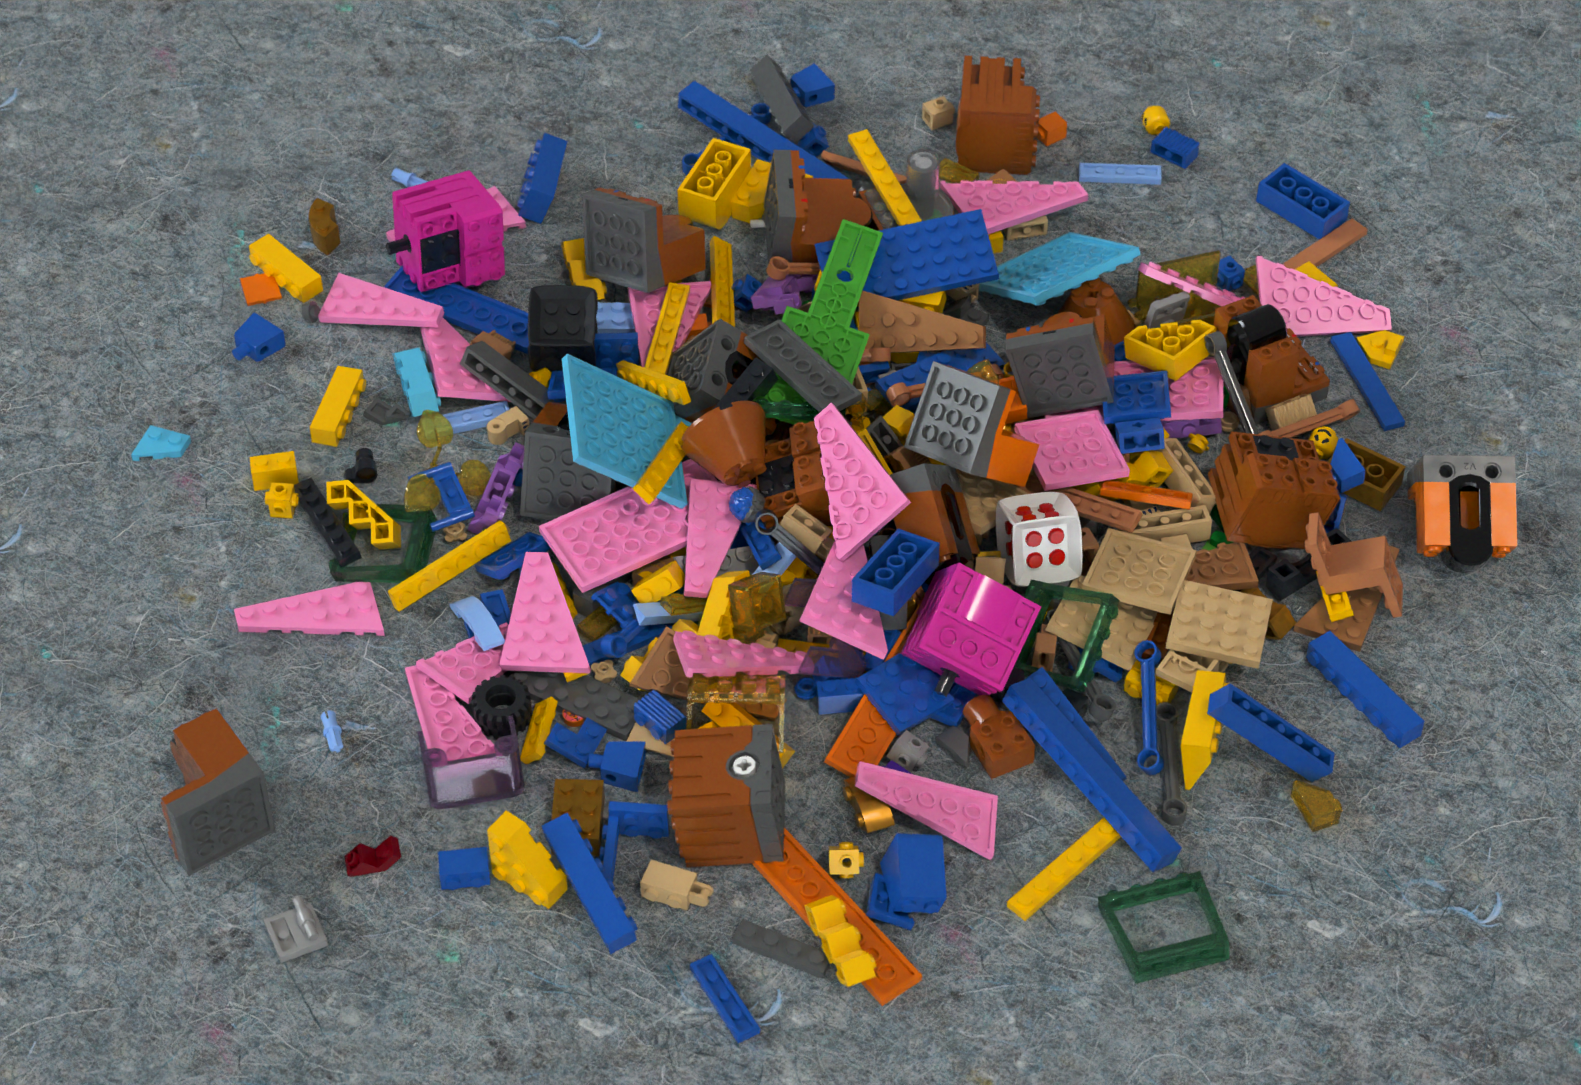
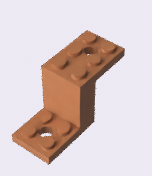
(1354, 565)

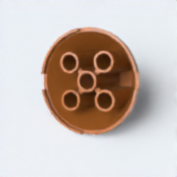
(1098, 299)
(729, 442)

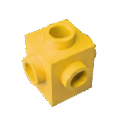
(281, 500)
(843, 851)

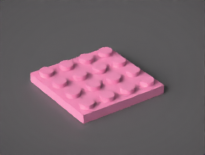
(1073, 450)

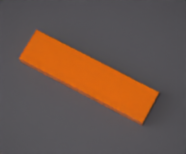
(1146, 494)

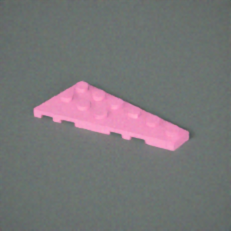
(464, 666)
(950, 809)

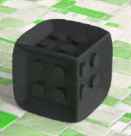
(561, 324)

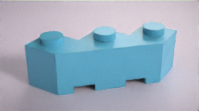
(416, 381)

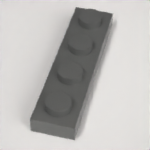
(781, 948)

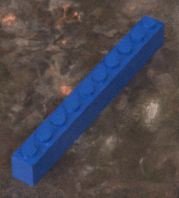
(744, 129)
(1092, 775)

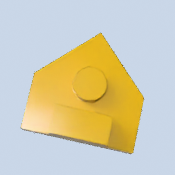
(1381, 347)

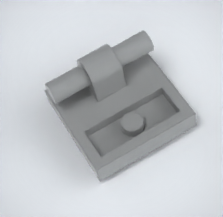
(1167, 310)
(296, 931)

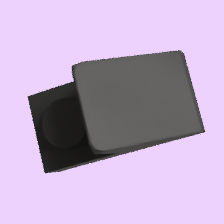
(962, 310)

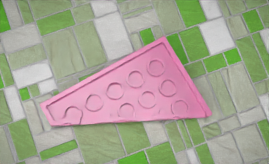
(1012, 202)
(1315, 306)
(647, 308)
(444, 352)
(857, 484)
(832, 607)
(540, 625)
(724, 658)

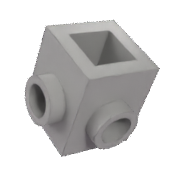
(909, 751)

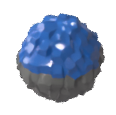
(746, 503)

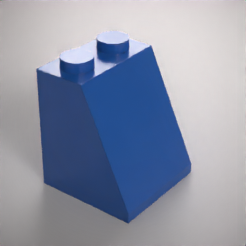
(915, 873)

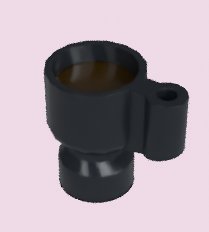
(364, 469)

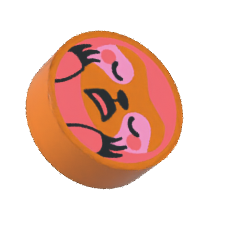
(571, 719)

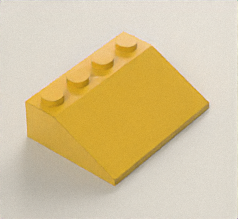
(1200, 728)

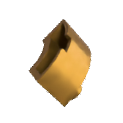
(324, 226)
(1279, 620)
(870, 812)

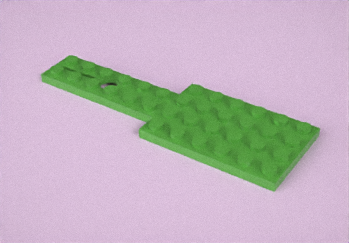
(832, 309)

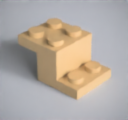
(1181, 668)

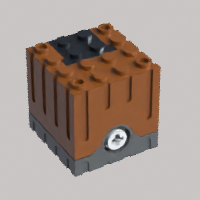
(727, 795)

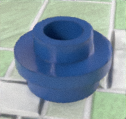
(805, 688)

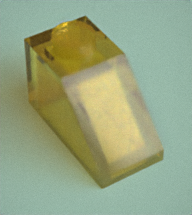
(1316, 805)

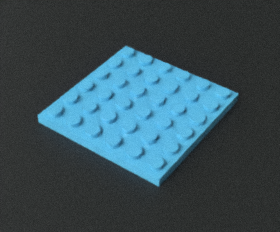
(1058, 267)
(618, 426)

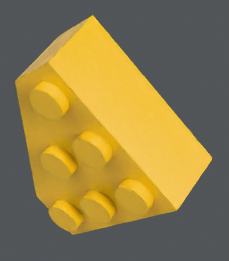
(749, 198)
(1169, 347)
(524, 862)

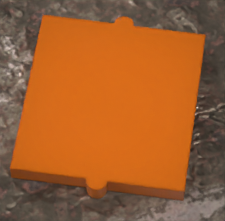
(260, 289)

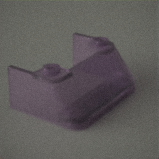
(836, 661)
(473, 778)

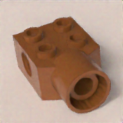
(997, 737)

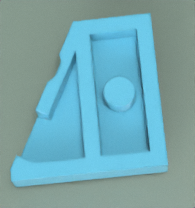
(161, 444)

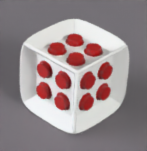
(1039, 538)

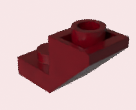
(369, 860)

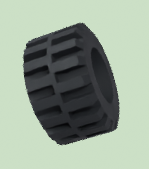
(501, 692)

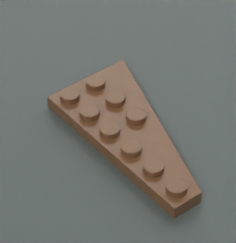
(913, 328)
(1224, 567)
(1349, 630)
(665, 674)

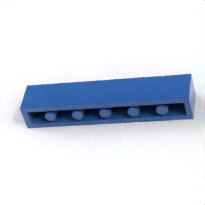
(1364, 689)
(1270, 733)
(589, 883)

